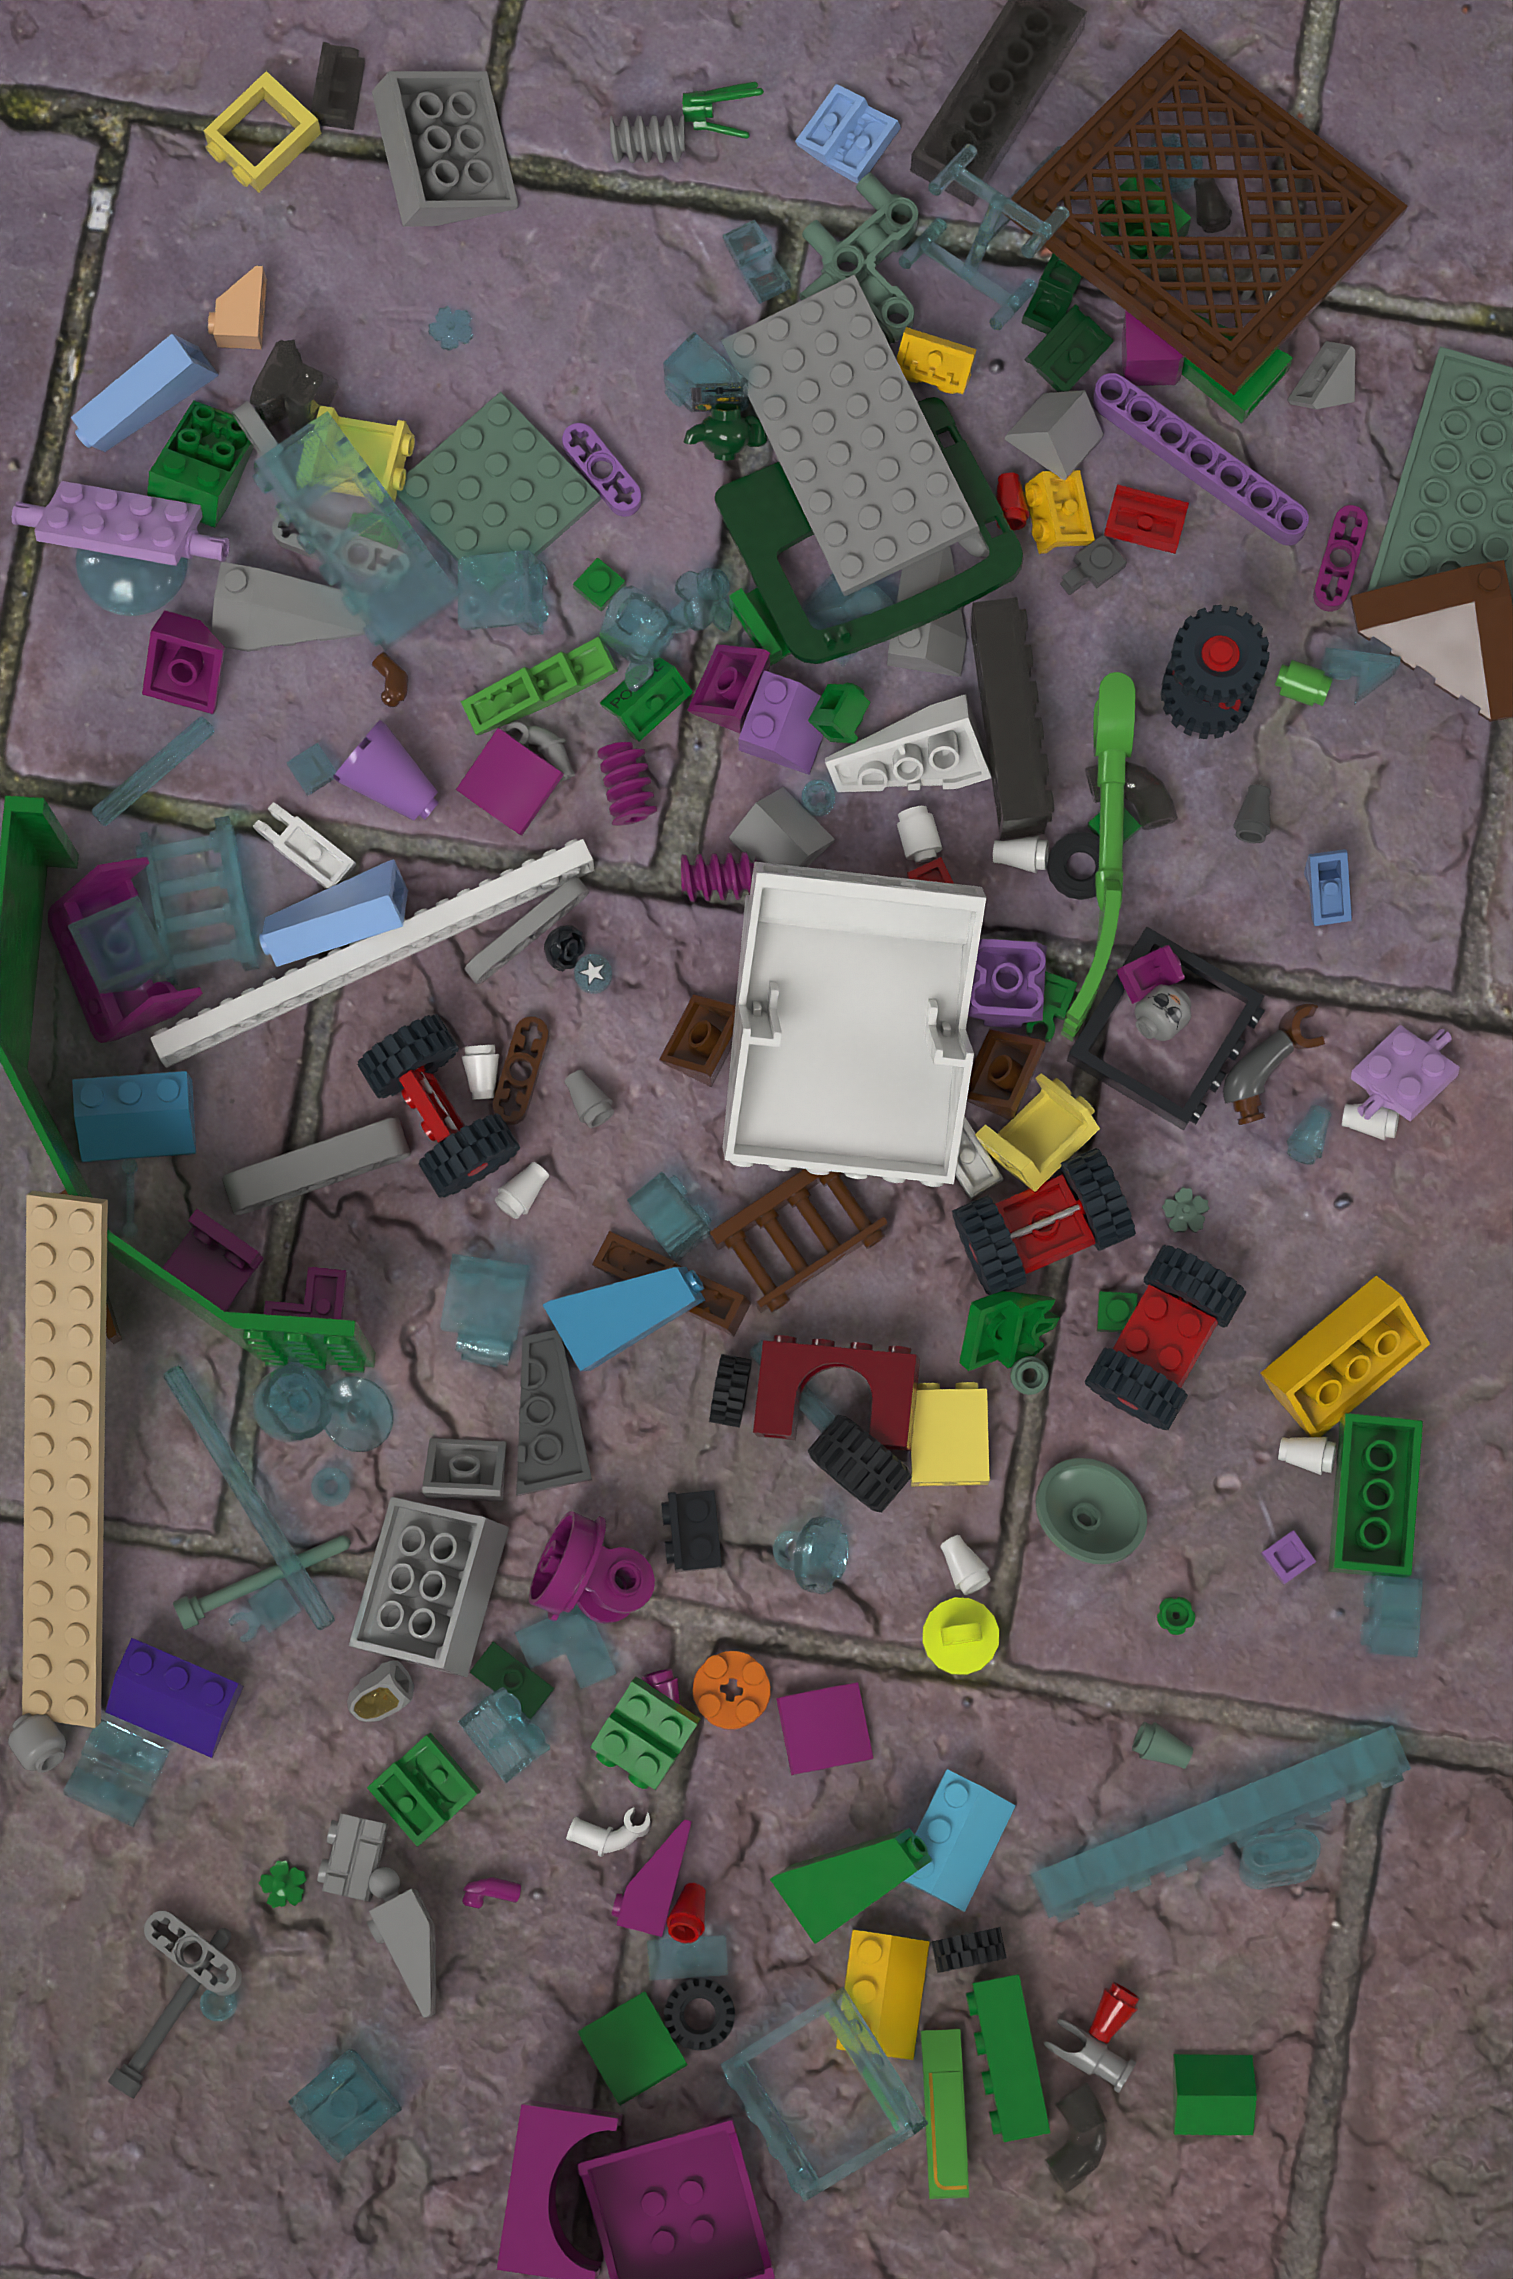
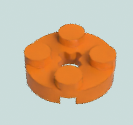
(713, 1703)

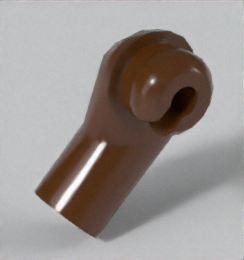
(395, 680)

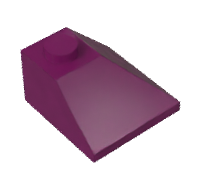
(183, 663)

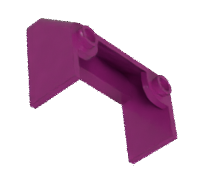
(114, 1013)

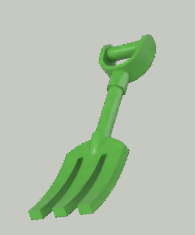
(1111, 744)

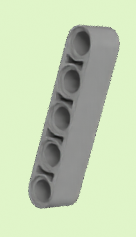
(316, 1166)

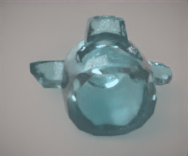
(641, 631)

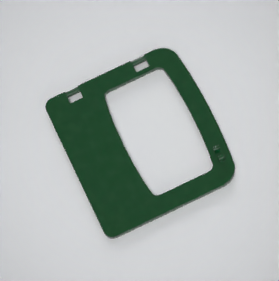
(769, 519)

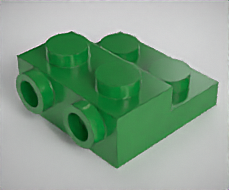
(644, 1734)

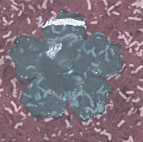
(451, 328)

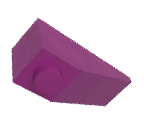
(651, 1891)

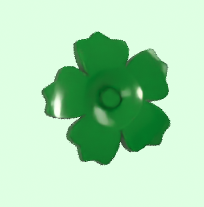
(283, 1885)

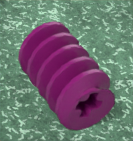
(625, 783)
(716, 876)

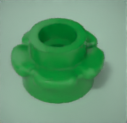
(1179, 1605)

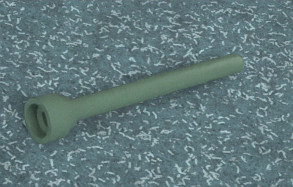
(193, 1609)

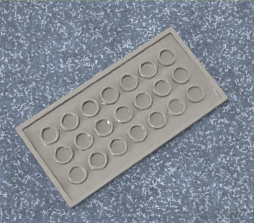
(850, 436)

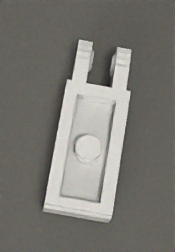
(307, 848)

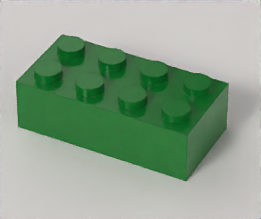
(1375, 1496)

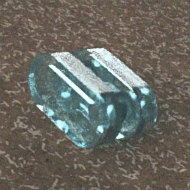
(1279, 1859)

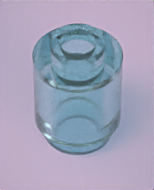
(484, 1350)

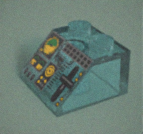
(701, 377)

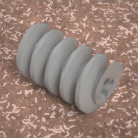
(647, 139)

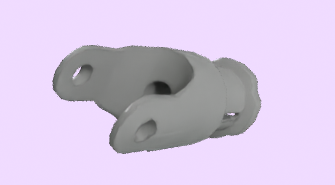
(1094, 2057)

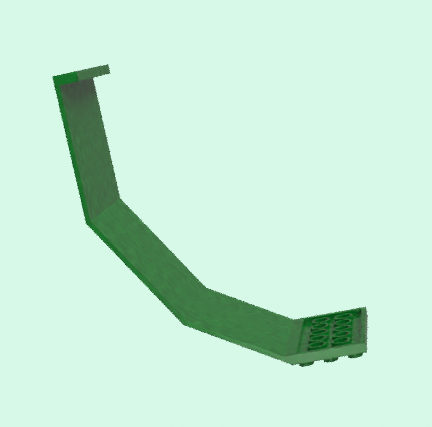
(28, 846)

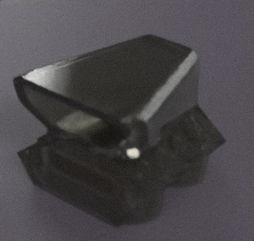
(291, 388)

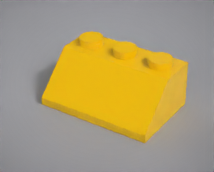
(887, 1988)

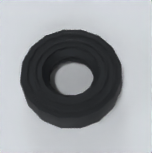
(1057, 868)

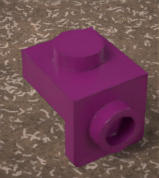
(1150, 971)

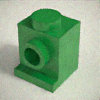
(840, 712)

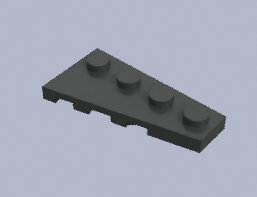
(549, 1423)

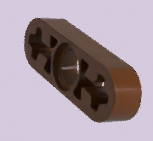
(519, 1041)

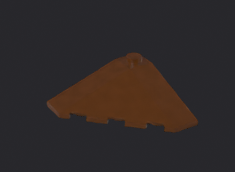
(1452, 628)

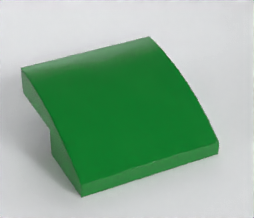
(423, 1789)
(632, 2048)

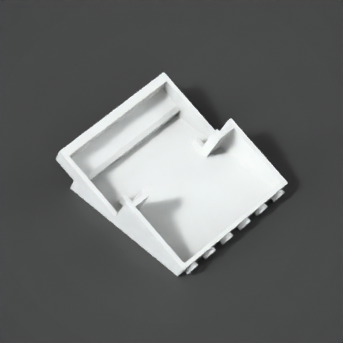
(852, 1024)

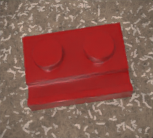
(1146, 519)

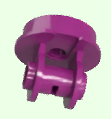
(582, 1571)

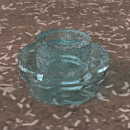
(322, 1478)

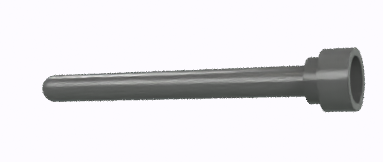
(129, 2076)

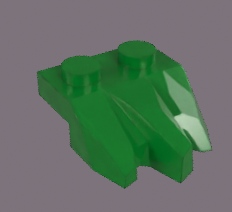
(1006, 1328)

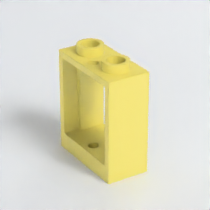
(303, 121)

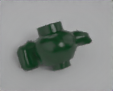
(727, 431)

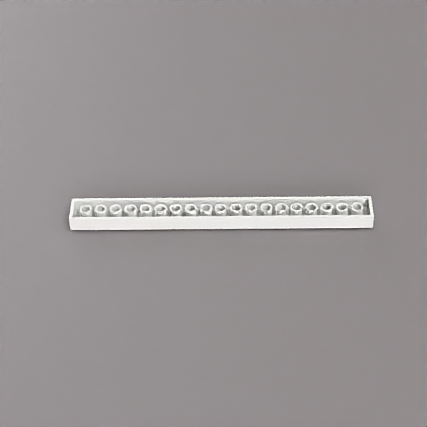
(372, 953)

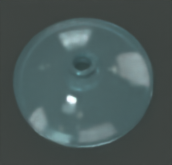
(128, 584)

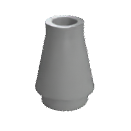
(589, 1100)

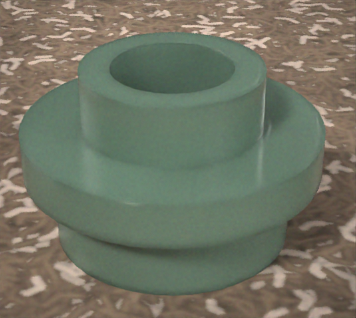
(1039, 1381)

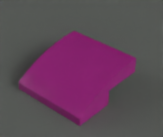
(510, 781)
(824, 1728)

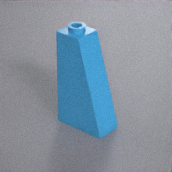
(617, 1315)

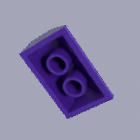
(172, 1697)

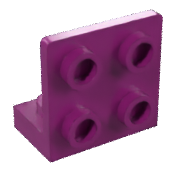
(213, 1261)

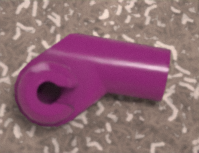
(490, 1887)

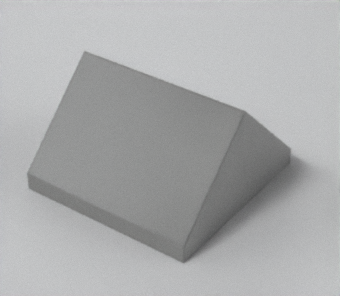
(1058, 431)
(781, 832)
(465, 1470)

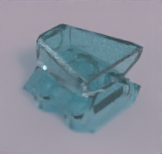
(344, 2105)

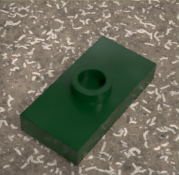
(500, 1669)

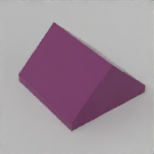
(1147, 357)
(729, 685)

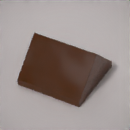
(701, 1039)
(1004, 1072)

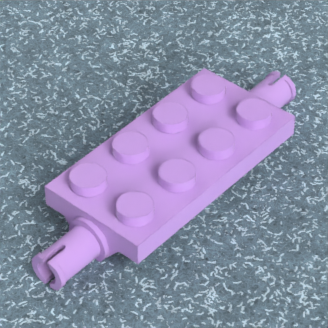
(121, 524)

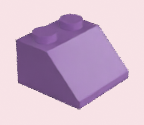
(779, 724)

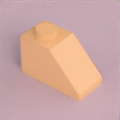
(240, 313)

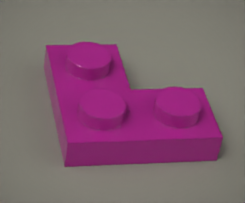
(322, 1297)

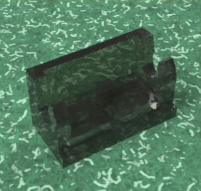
(338, 86)

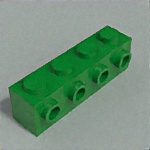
(1009, 2058)

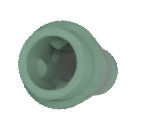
(1161, 1746)

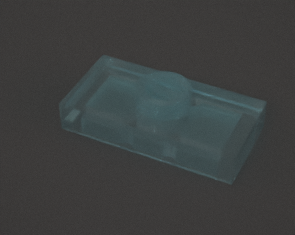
(686, 1960)

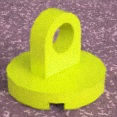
(960, 1636)

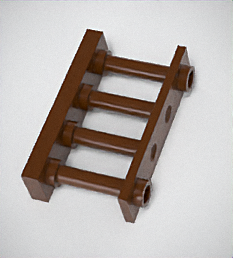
(764, 1213)

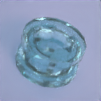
(816, 786)
(207, 2007)

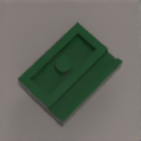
(1069, 350)

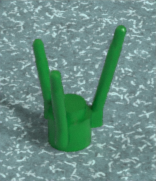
(699, 106)

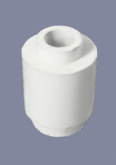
(919, 835)

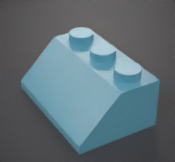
(960, 1838)

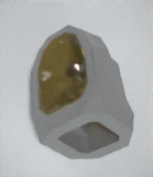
(381, 1692)

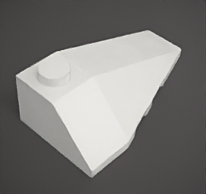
(924, 749)

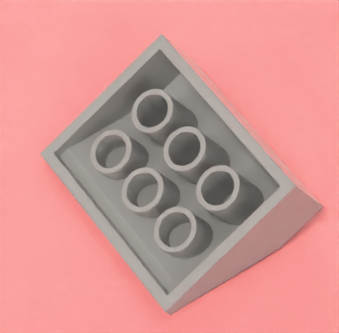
(443, 146)
(429, 1586)

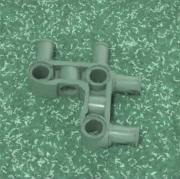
(867, 249)

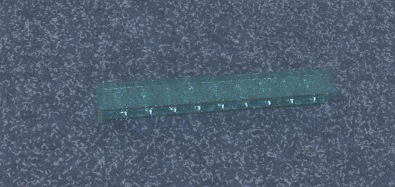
(1219, 1822)

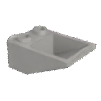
(408, 1934)

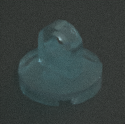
(818, 1554)

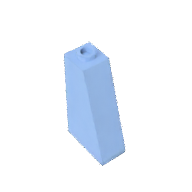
(143, 393)
(337, 916)

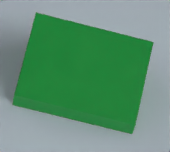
(1213, 2094)

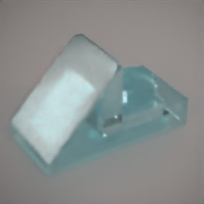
(1369, 668)

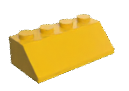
(1346, 1357)

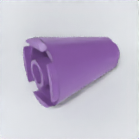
(388, 775)

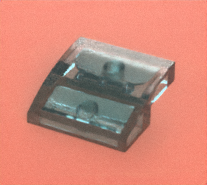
(116, 1772)

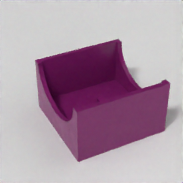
(678, 2208)
(531, 2227)

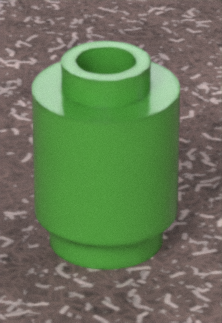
(1303, 683)

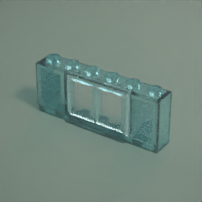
(354, 531)

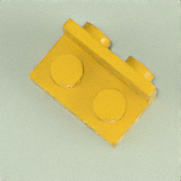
(935, 361)
(1058, 511)

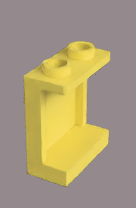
(380, 446)
(1041, 1134)
(950, 1436)

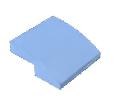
(848, 134)

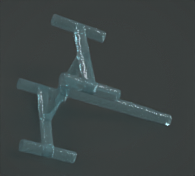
(990, 227)

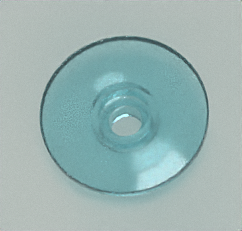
(370, 1408)

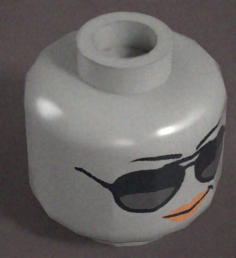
(1163, 1012)

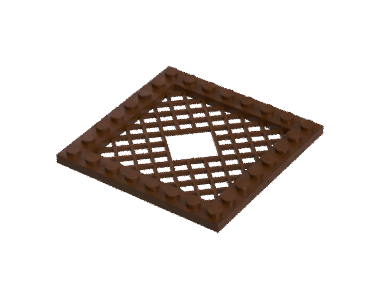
(1189, 66)

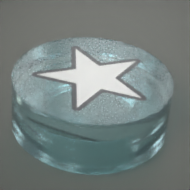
(593, 973)

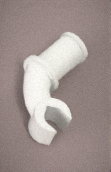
(607, 1840)

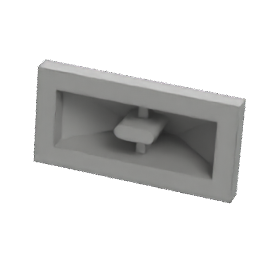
(1328, 378)

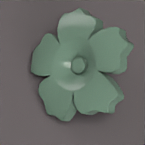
(1185, 1211)

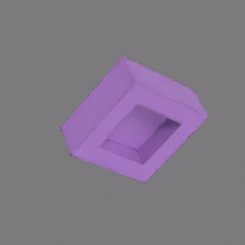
(1288, 1557)

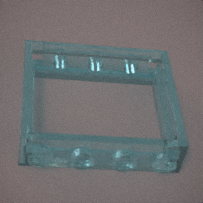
(870, 2063)

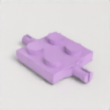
(1404, 1073)

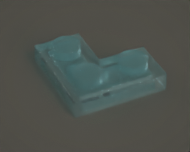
(569, 1635)

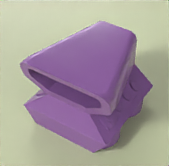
(1008, 983)

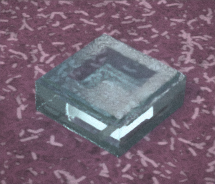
(312, 769)

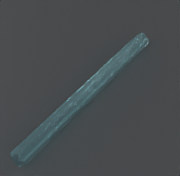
(249, 1497)

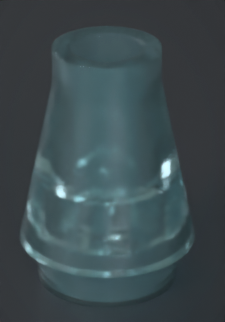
(1309, 1137)

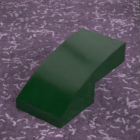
(1052, 296)

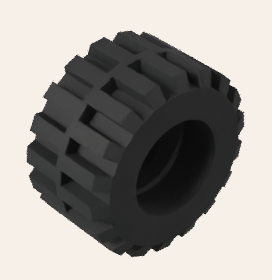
(859, 1463)

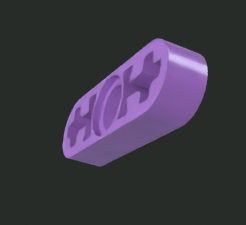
(577, 455)

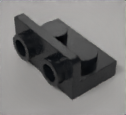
(693, 1530)

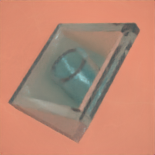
(119, 947)

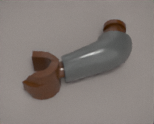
(1250, 1074)

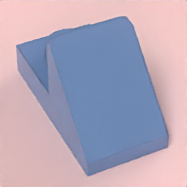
(1329, 887)

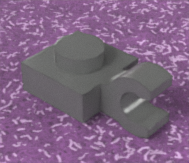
(1094, 563)

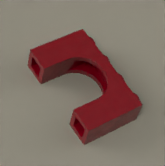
(790, 1366)

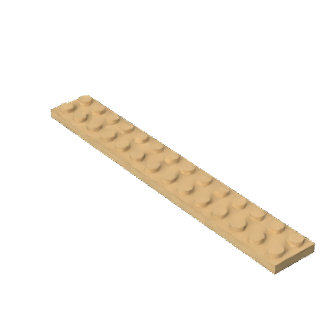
(64, 1456)

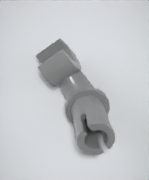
(547, 743)

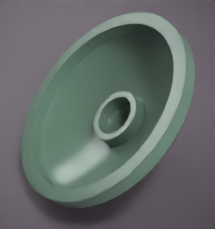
(1101, 1500)

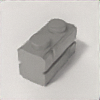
(353, 1857)

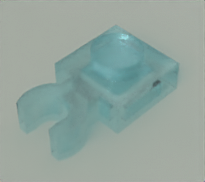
(270, 1608)

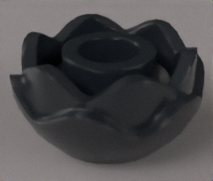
(564, 947)

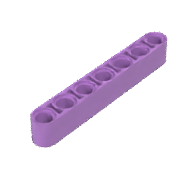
(1194, 442)

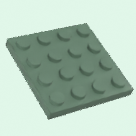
(496, 486)

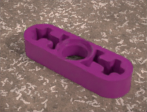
(1357, 536)

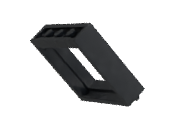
(1213, 1075)

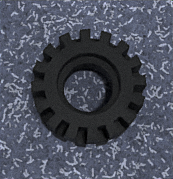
(730, 1390)
(968, 1950)
(676, 2023)

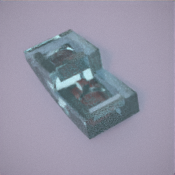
(756, 261)

